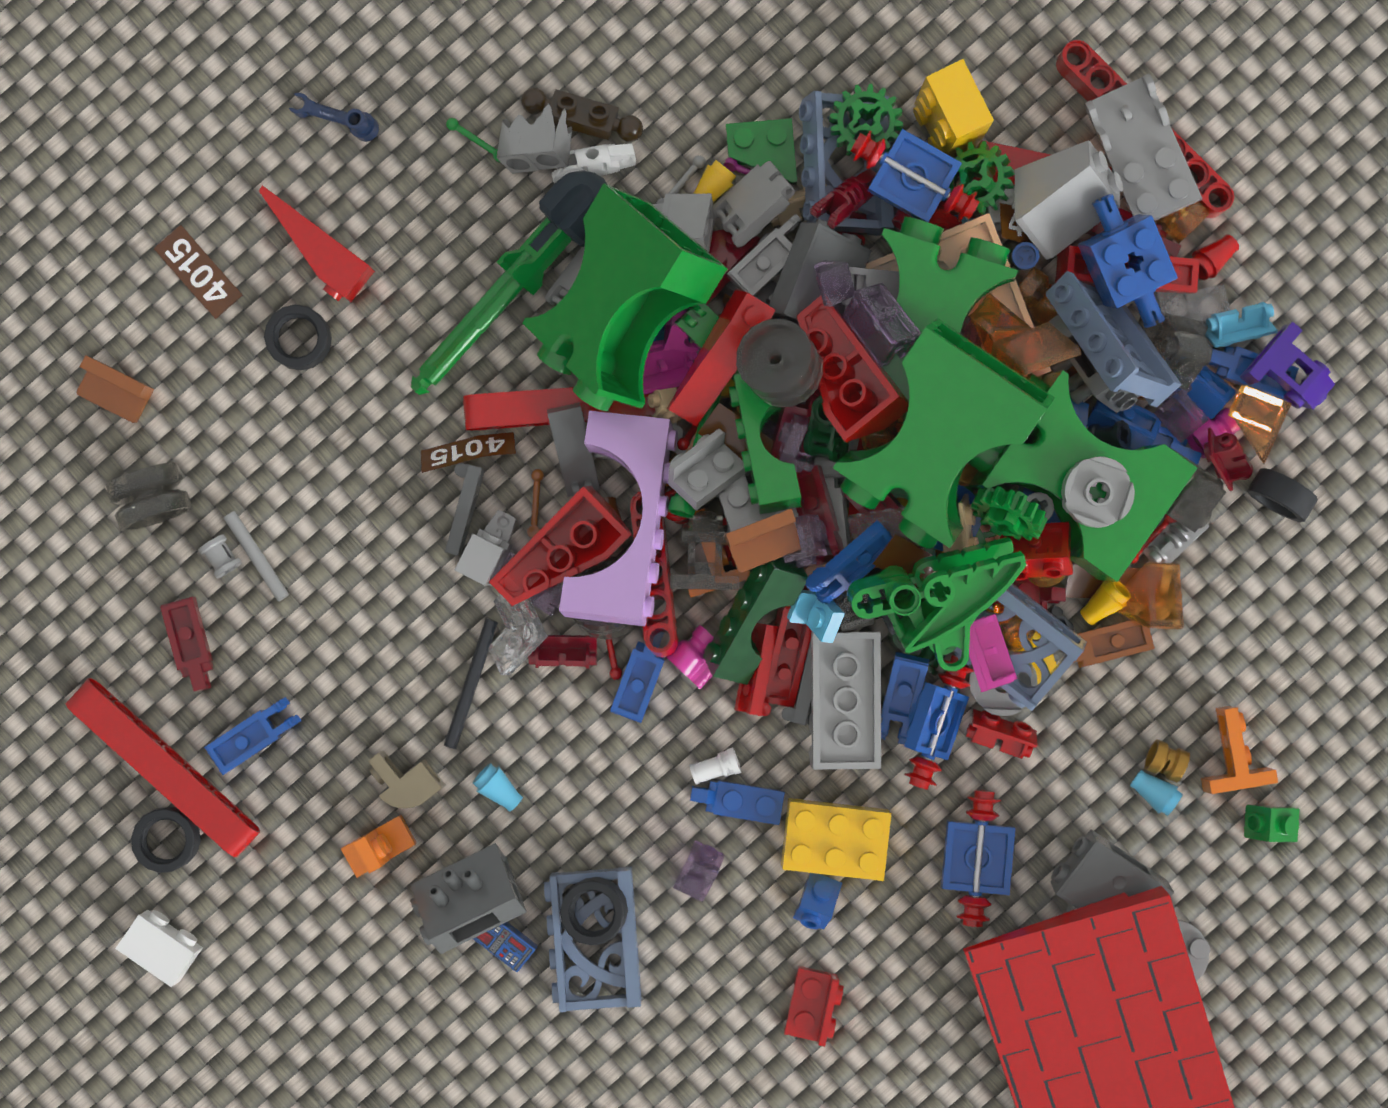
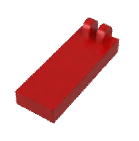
(751, 696)

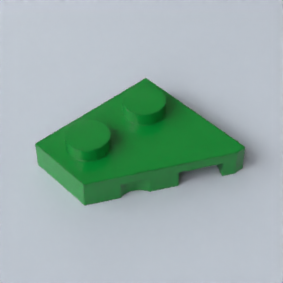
(762, 142)

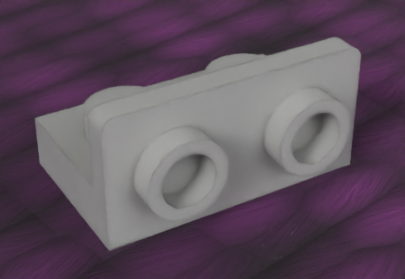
(704, 470)

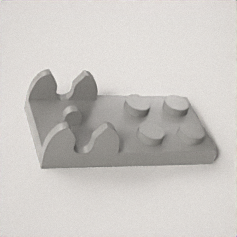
(1143, 149)
(846, 702)

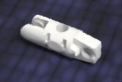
(598, 159)

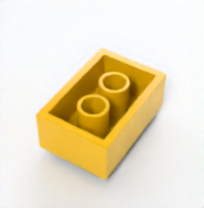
(952, 109)
(836, 839)

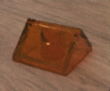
(1034, 349)

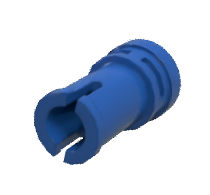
(1025, 256)

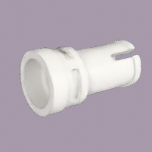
(724, 764)

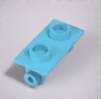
(1228, 328)

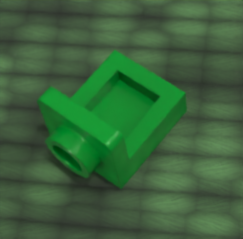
(1271, 823)

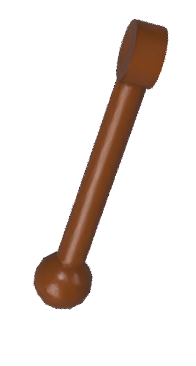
(537, 475)

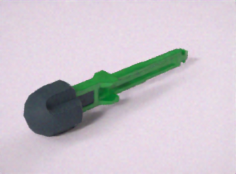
(524, 268)

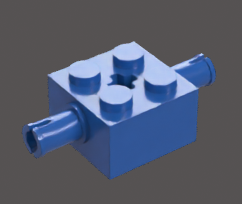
(1109, 251)

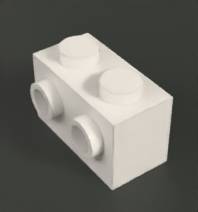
(159, 947)

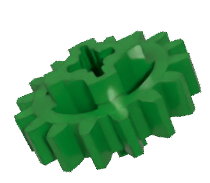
(858, 110)
(984, 168)
(1009, 513)

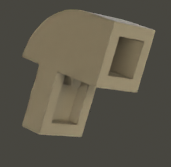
(407, 789)

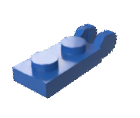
(849, 564)
(902, 693)
(249, 737)

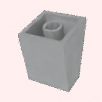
(1058, 195)

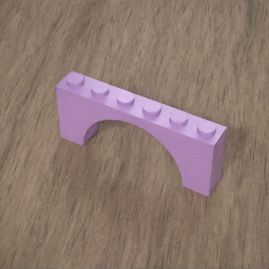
(624, 588)

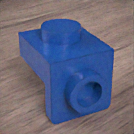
(817, 901)

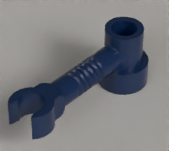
(360, 123)

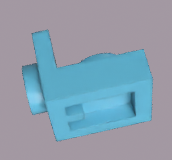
(820, 618)

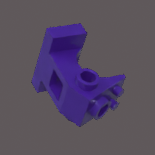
(1278, 357)

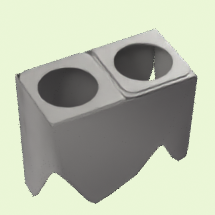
(534, 146)

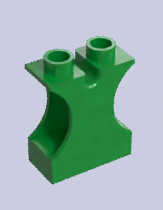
(629, 285)
(937, 293)
(956, 410)
(1055, 448)

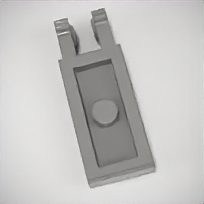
(764, 260)

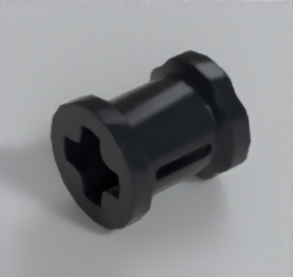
(1114, 435)

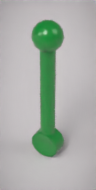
(453, 124)

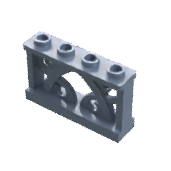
(819, 172)
(1113, 341)
(1054, 636)
(624, 975)

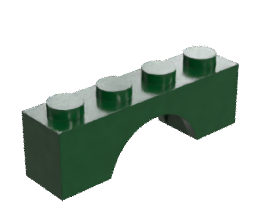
(768, 587)

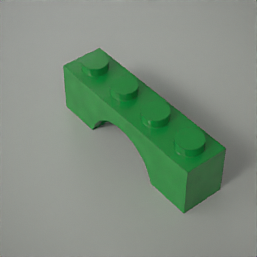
(774, 481)

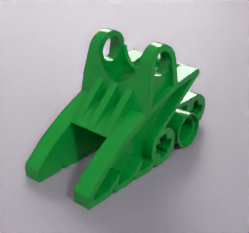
(946, 600)

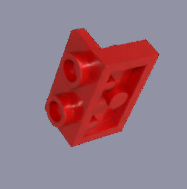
(1048, 554)
(813, 1005)

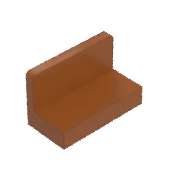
(113, 390)
(763, 541)

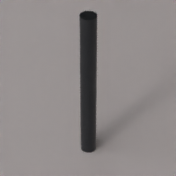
(470, 684)

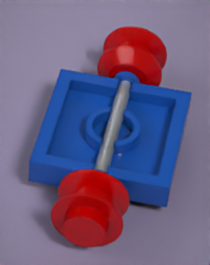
(914, 176)
(936, 724)
(978, 858)

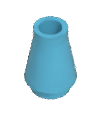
(496, 786)
(1157, 792)

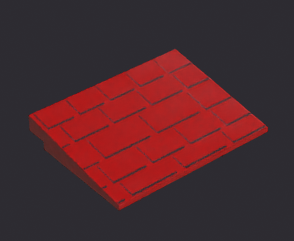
(1100, 1010)

